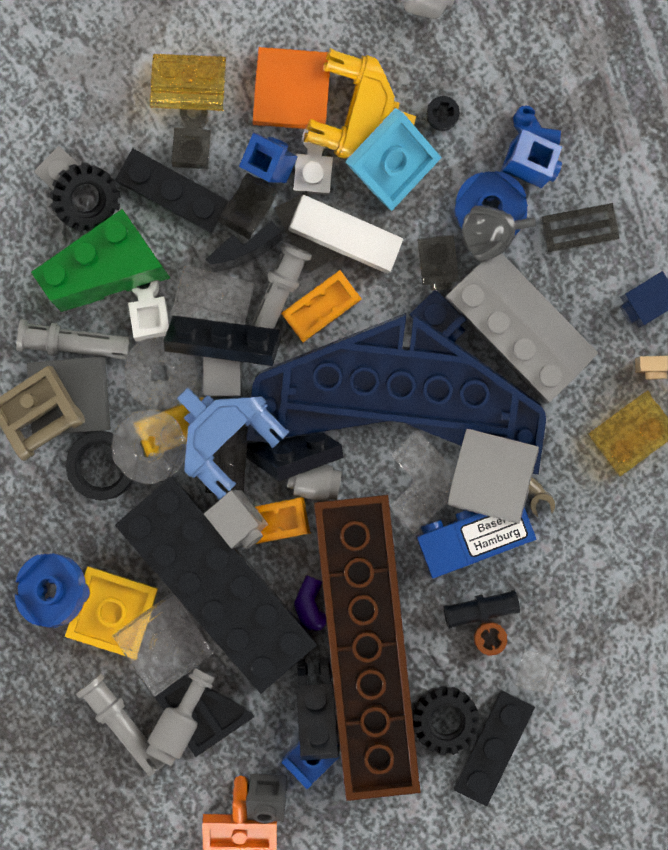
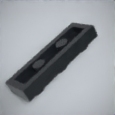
(171, 191)
(222, 340)
(494, 748)

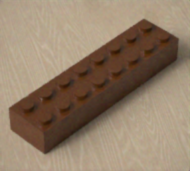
(367, 647)

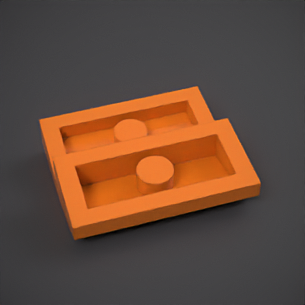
(290, 88)

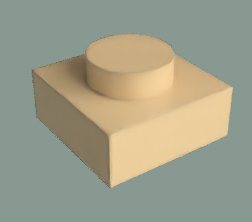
(653, 366)

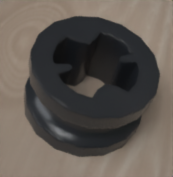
(434, 106)

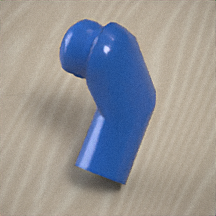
(525, 119)

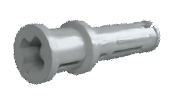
(282, 281)
(55, 339)
(110, 711)

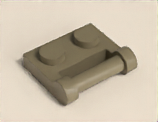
(31, 401)

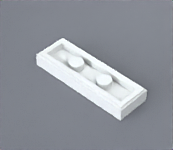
(345, 234)

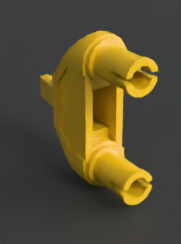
(368, 107)

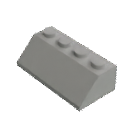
(521, 327)

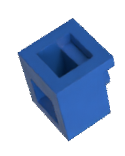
(268, 159)
(532, 159)
(304, 770)

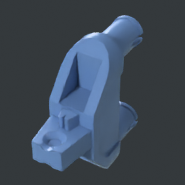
(213, 425)

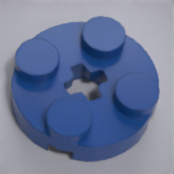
(491, 186)
(69, 596)

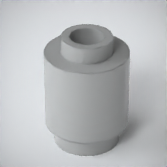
(316, 484)

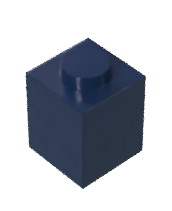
(646, 300)

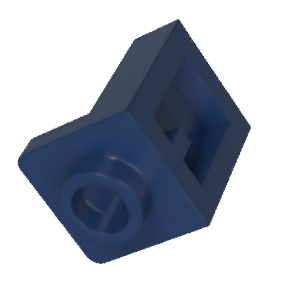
(441, 315)

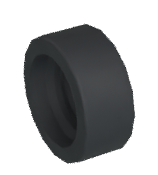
(74, 471)

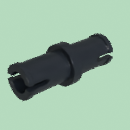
(481, 609)

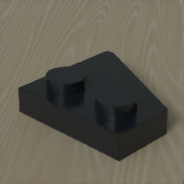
(294, 454)
(214, 714)

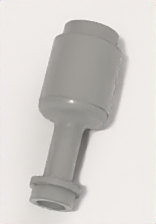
(176, 724)

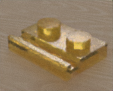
(188, 82)
(631, 433)

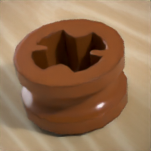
(501, 635)

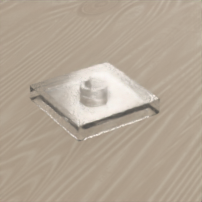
(163, 644)

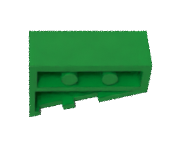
(99, 264)

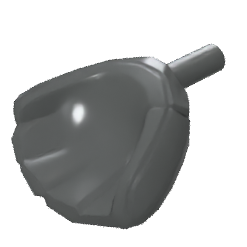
(490, 231)

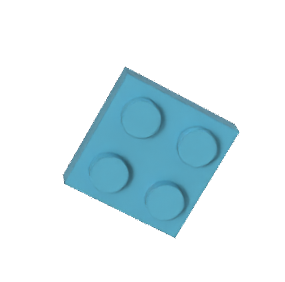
(393, 159)

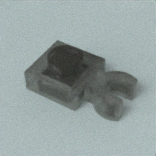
(192, 143)

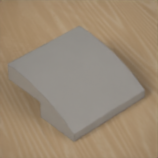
(493, 476)

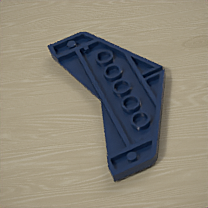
(378, 380)

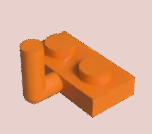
(234, 830)

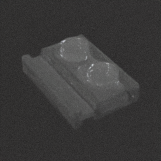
(212, 296)

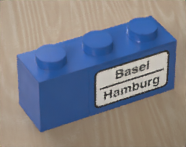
(470, 540)

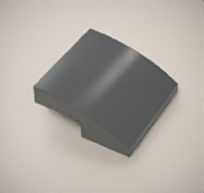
(87, 386)

